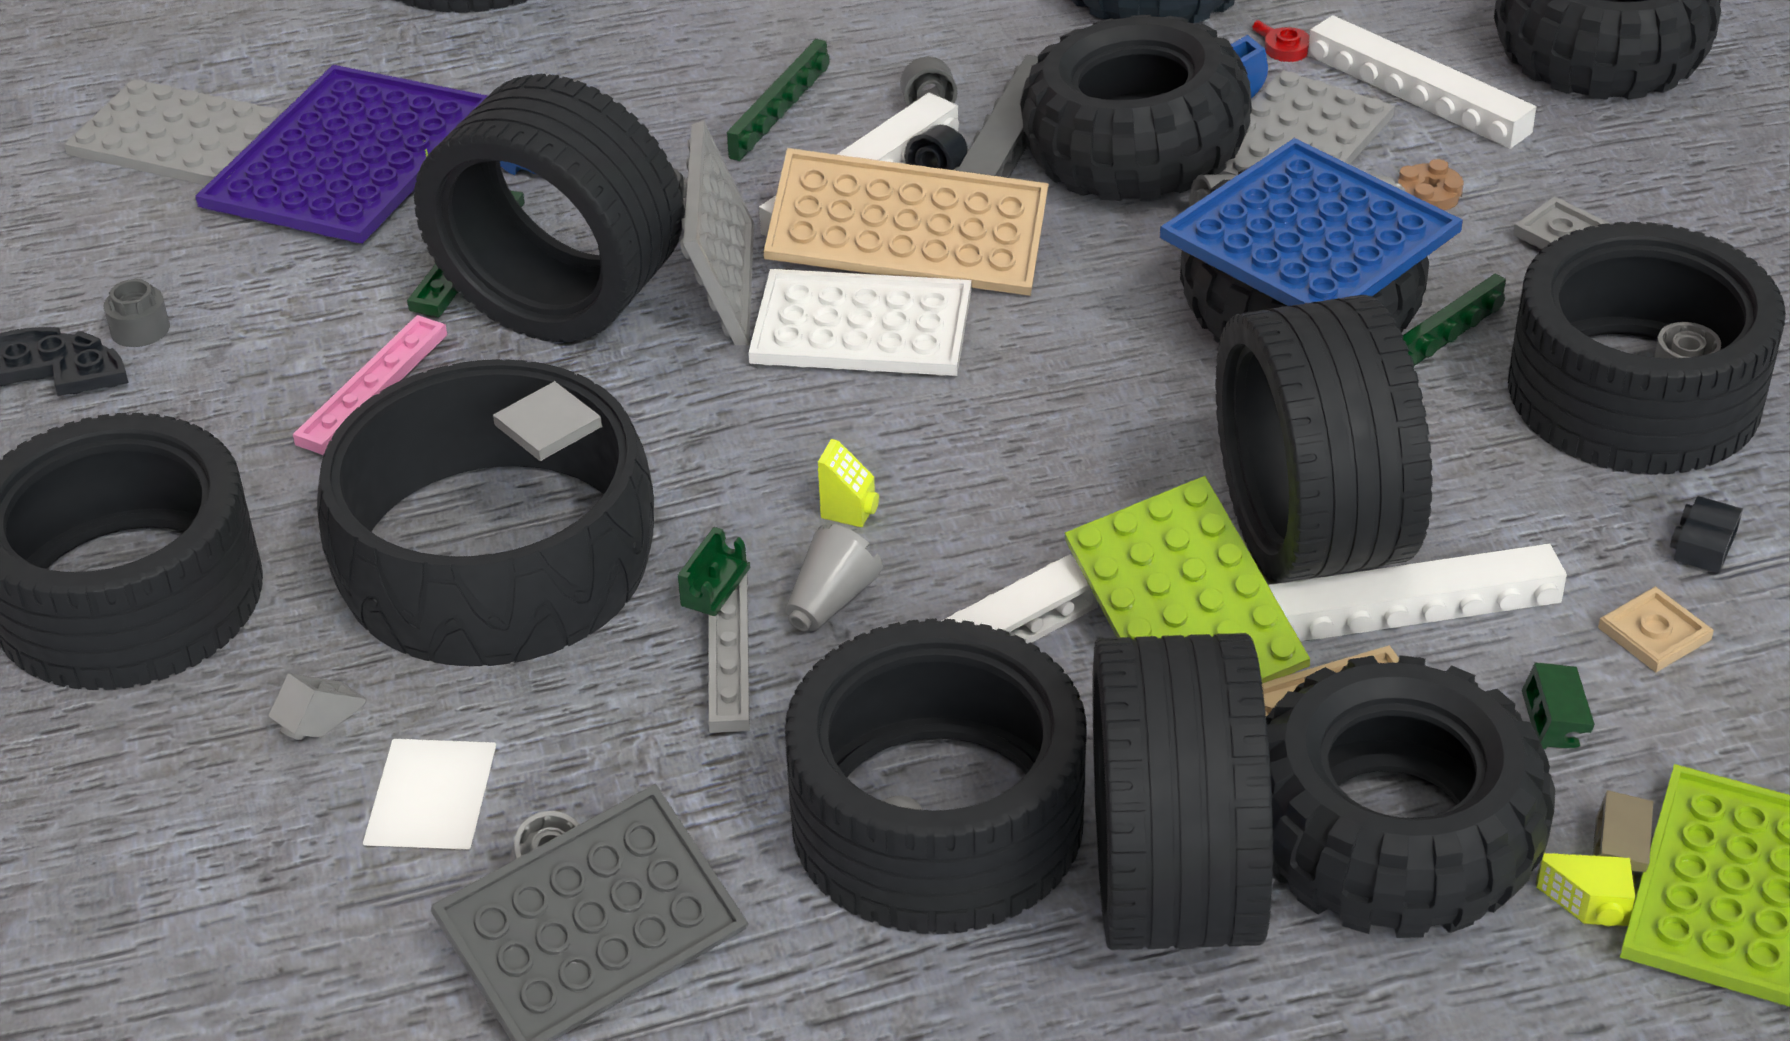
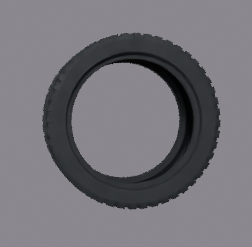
(589, 154)
(1629, 406)
(1323, 438)
(135, 617)
(1182, 791)
(949, 864)

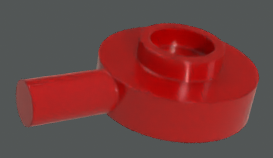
(1283, 43)

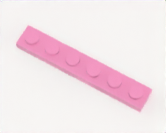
(384, 369)

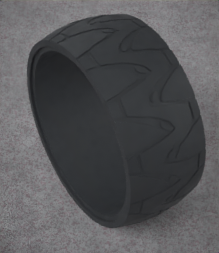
(489, 604)

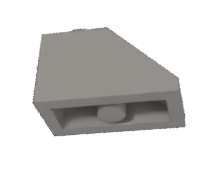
(313, 705)

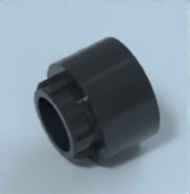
(936, 148)

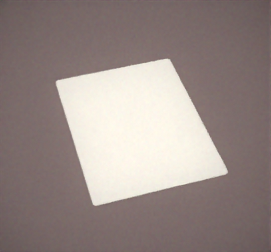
(430, 794)

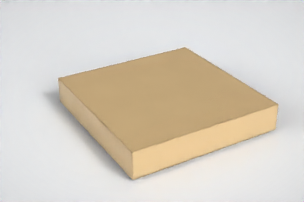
(1655, 629)

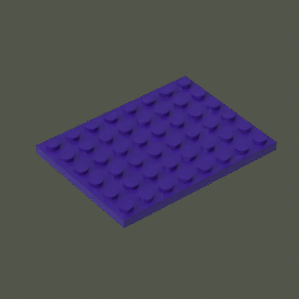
(339, 154)

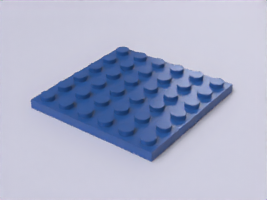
(1310, 228)

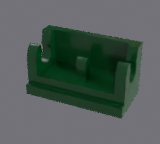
(712, 573)
(1557, 704)

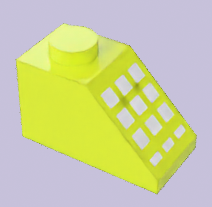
(845, 487)
(1589, 887)

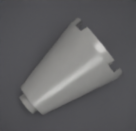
(830, 576)

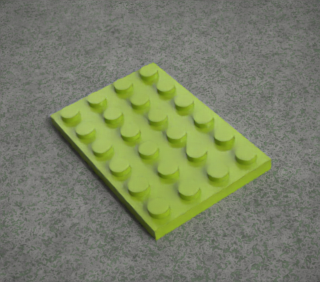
(1184, 572)
(1717, 887)

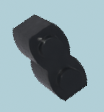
(1706, 533)

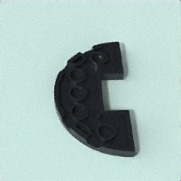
(75, 360)

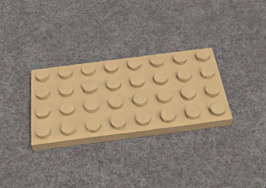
(906, 221)

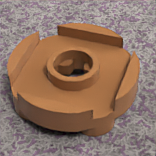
(1433, 183)

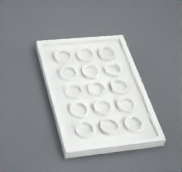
(861, 322)

